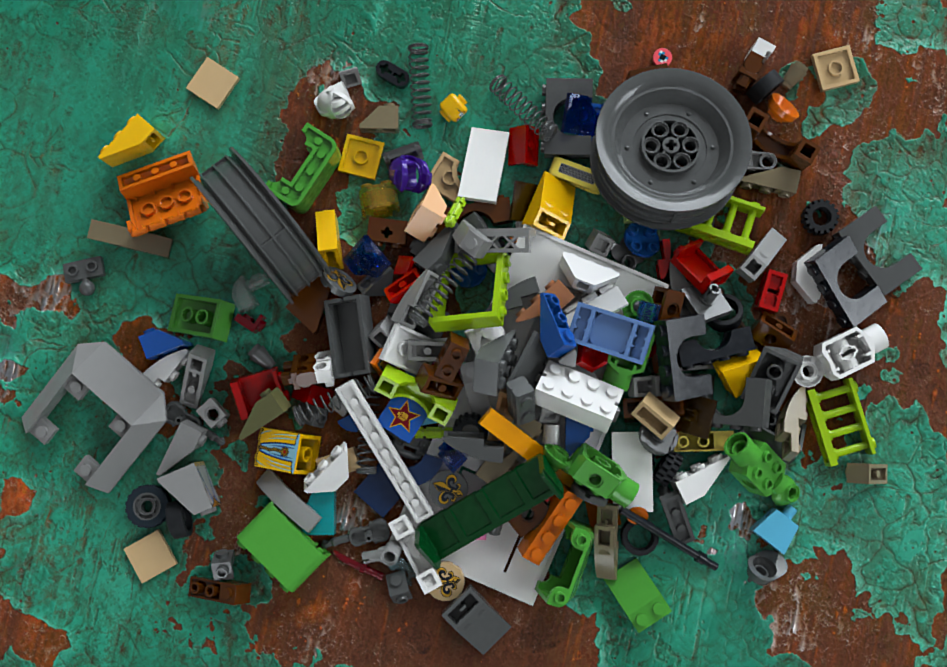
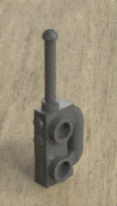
(419, 444)

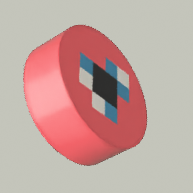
(662, 56)

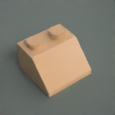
(427, 215)

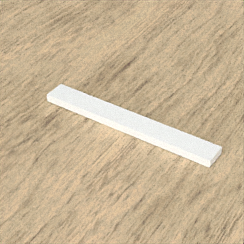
(384, 451)

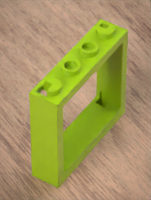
(488, 319)

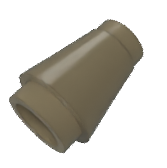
(794, 74)

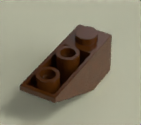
(222, 591)

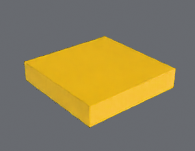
(361, 157)

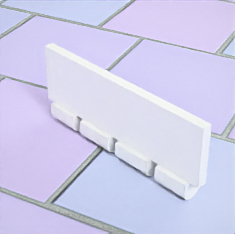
(610, 300)

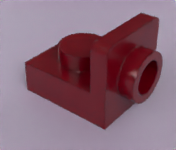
(247, 321)

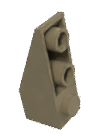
(780, 180)

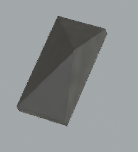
(374, 286)

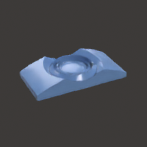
(611, 333)

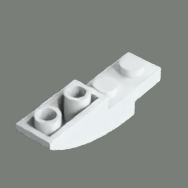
(167, 367)

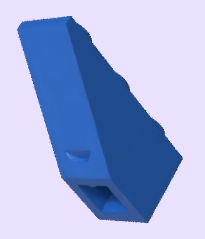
(554, 329)

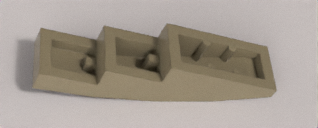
(121, 237)

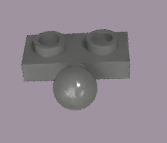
(84, 271)

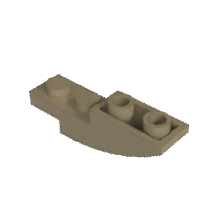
(789, 423)
(606, 541)

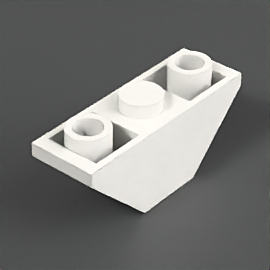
(586, 274)
(802, 280)
(329, 472)

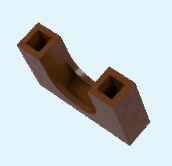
(791, 155)

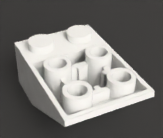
(699, 479)

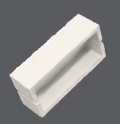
(577, 396)

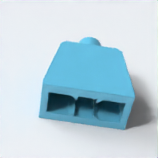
(777, 528)

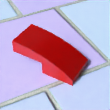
(663, 264)

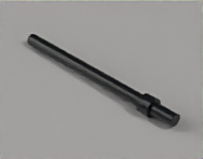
(699, 556)

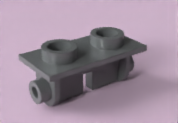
(411, 149)

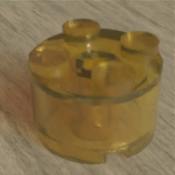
(379, 199)

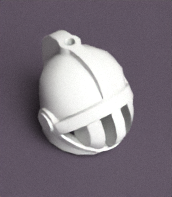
(334, 102)
(482, 336)

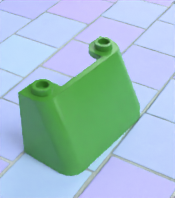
(562, 588)

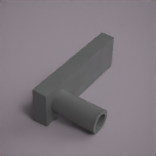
(675, 514)

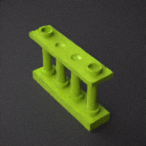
(724, 237)
(825, 436)

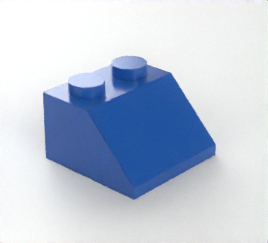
(159, 343)

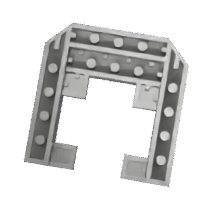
(123, 388)

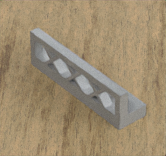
(507, 233)

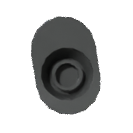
(766, 567)

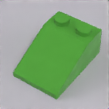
(201, 317)
(638, 595)

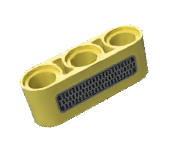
(574, 174)

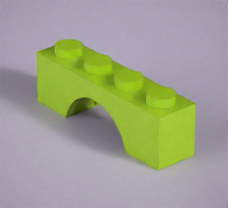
(400, 384)

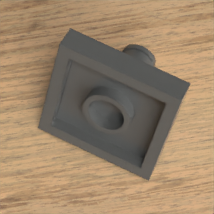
(710, 303)

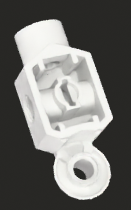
(842, 354)

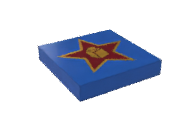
(402, 418)

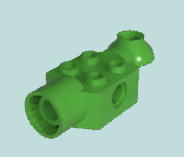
(618, 370)
(760, 469)
(594, 471)

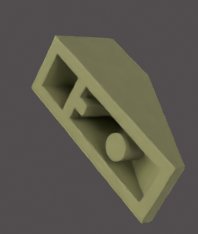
(265, 410)

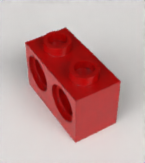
(770, 291)

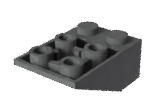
(494, 364)
(475, 619)

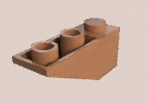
(557, 288)

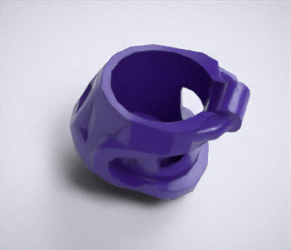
(403, 174)

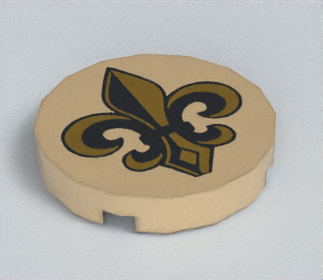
(452, 580)

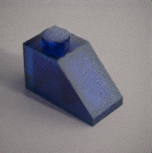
(451, 457)

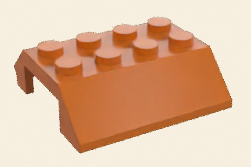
(162, 194)

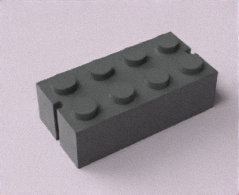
(348, 331)

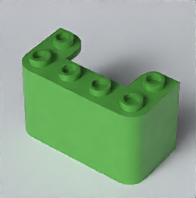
(313, 173)
(281, 547)

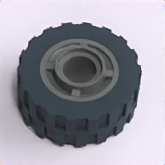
(136, 506)

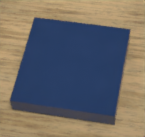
(378, 492)

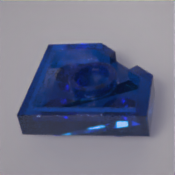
(579, 116)
(366, 258)

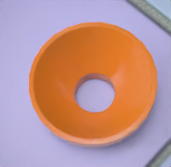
(781, 109)

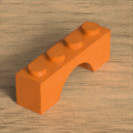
(539, 541)

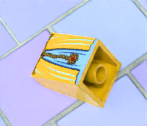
(287, 451)

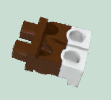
(752, 65)
(308, 370)

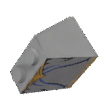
(192, 488)

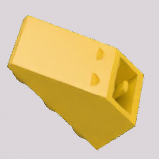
(132, 142)
(551, 206)

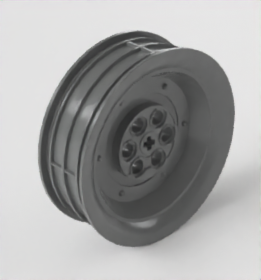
(669, 103)
(261, 224)

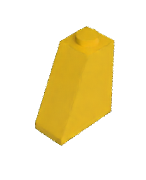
(329, 238)
(735, 370)

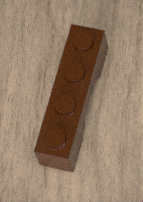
(496, 213)

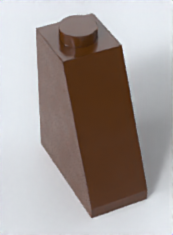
(309, 305)

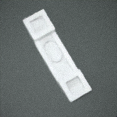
(425, 573)

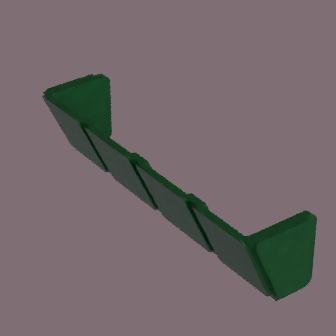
(487, 509)

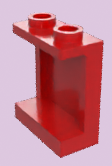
(698, 266)
(249, 387)

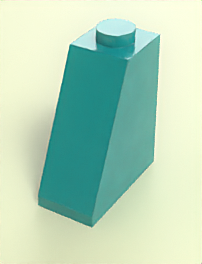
(325, 505)

